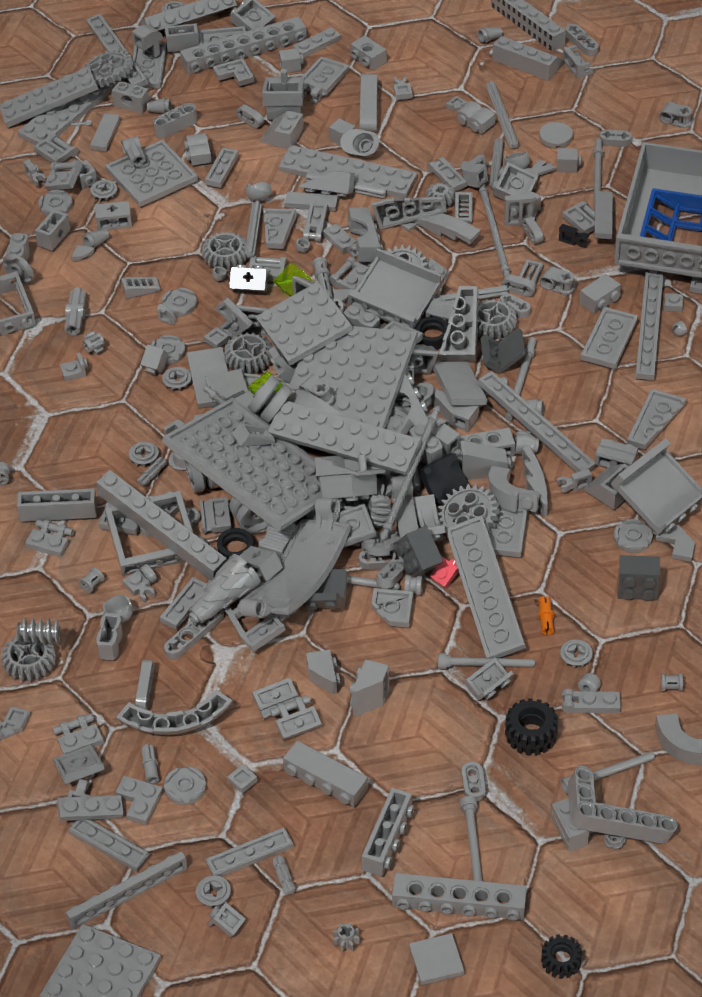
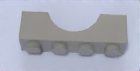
(362, 223)
(408, 394)

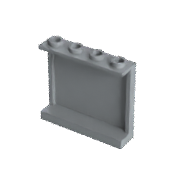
(396, 289)
(659, 488)

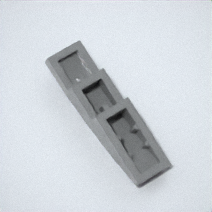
(450, 226)
(535, 478)

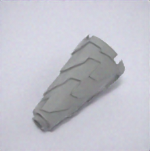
(228, 585)

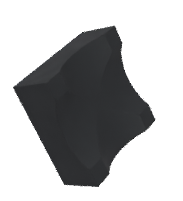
(442, 477)

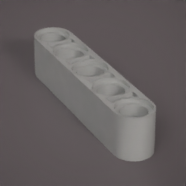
(368, 102)

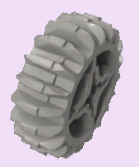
(224, 250)
(495, 318)
(248, 353)
(29, 662)

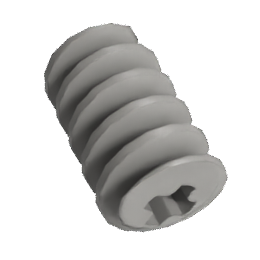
(37, 632)

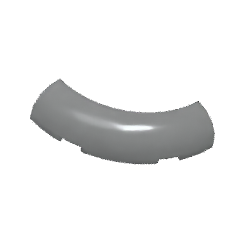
(175, 722)

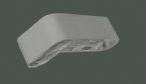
(406, 517)

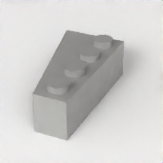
(462, 330)

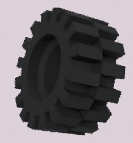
(564, 945)

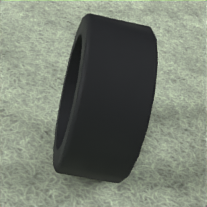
(432, 323)
(231, 535)

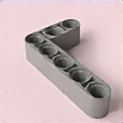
(611, 819)

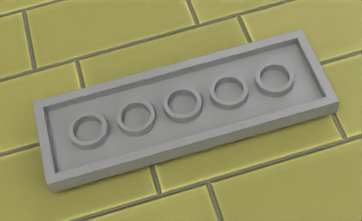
(48, 96)

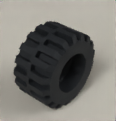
(531, 739)

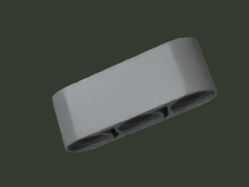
(175, 120)

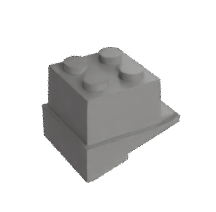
(282, 94)
(347, 477)

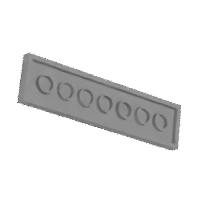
(61, 117)
(304, 160)
(345, 437)
(485, 588)

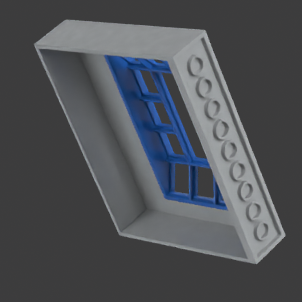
(675, 180)

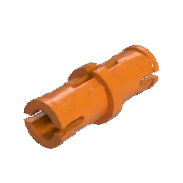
(546, 615)

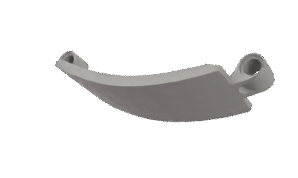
(304, 563)

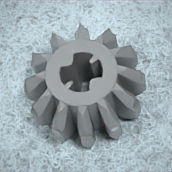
(442, 190)
(379, 510)

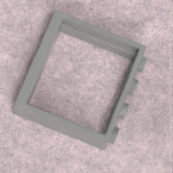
(19, 321)
(153, 559)

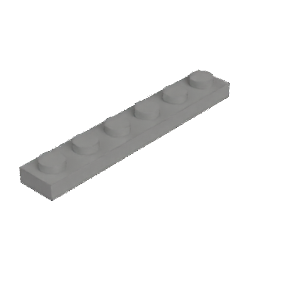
(126, 890)

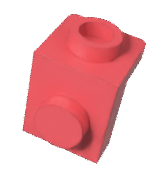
(445, 572)

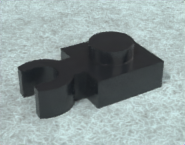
(571, 236)

